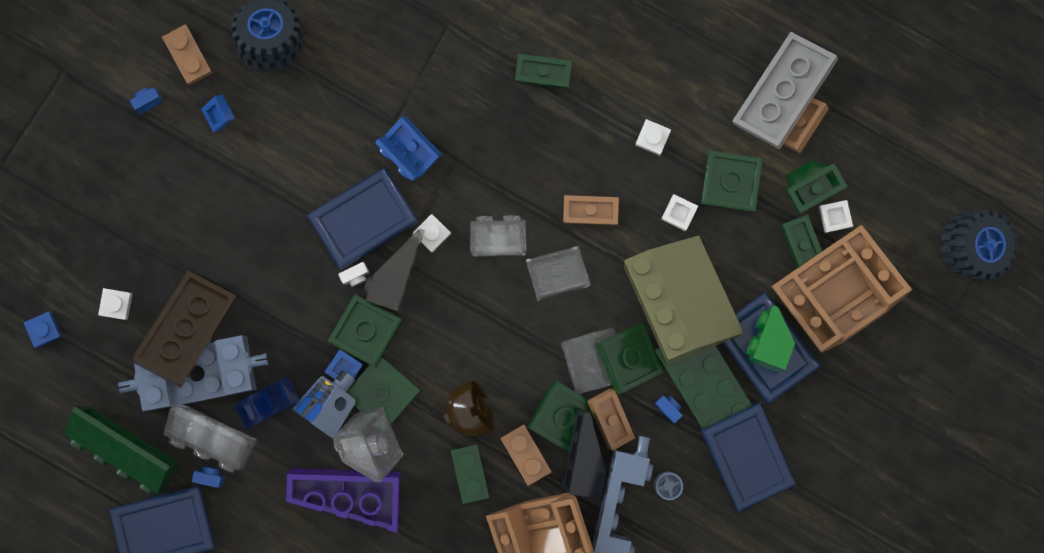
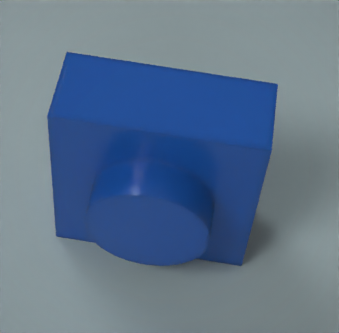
(146, 100)
(218, 113)
(42, 329)
(344, 362)
(669, 408)
(209, 476)

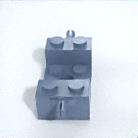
(226, 369)
(623, 468)

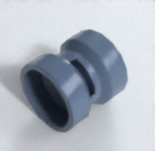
(668, 485)

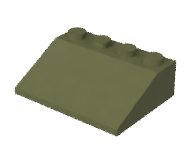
(682, 298)

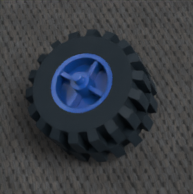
(267, 34)
(979, 244)

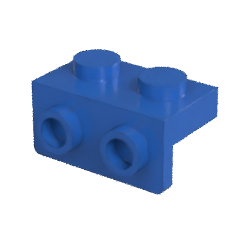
(408, 149)

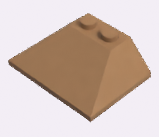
(842, 289)
(541, 526)

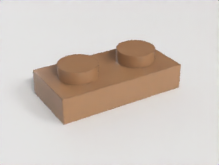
(187, 54)
(806, 125)
(590, 210)
(611, 419)
(525, 455)

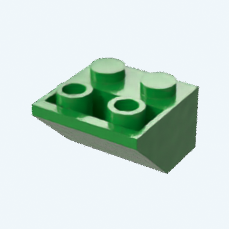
(773, 343)

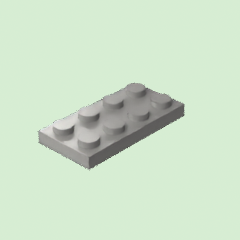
(785, 90)

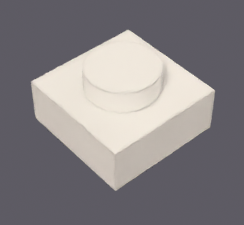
(652, 137)
(679, 212)
(835, 216)
(434, 233)
(354, 275)
(115, 304)

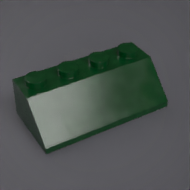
(120, 448)

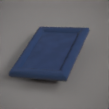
(362, 218)
(767, 382)
(748, 457)
(164, 524)

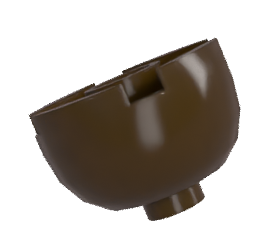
(468, 411)

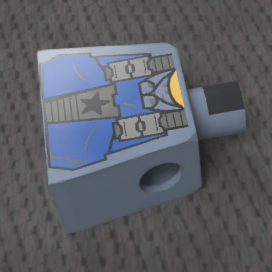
(327, 403)

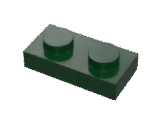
(543, 71)
(801, 240)
(469, 474)

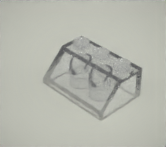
(208, 437)

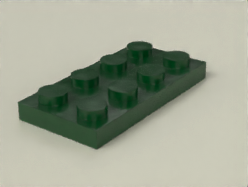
(707, 386)

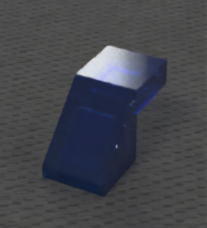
(267, 402)

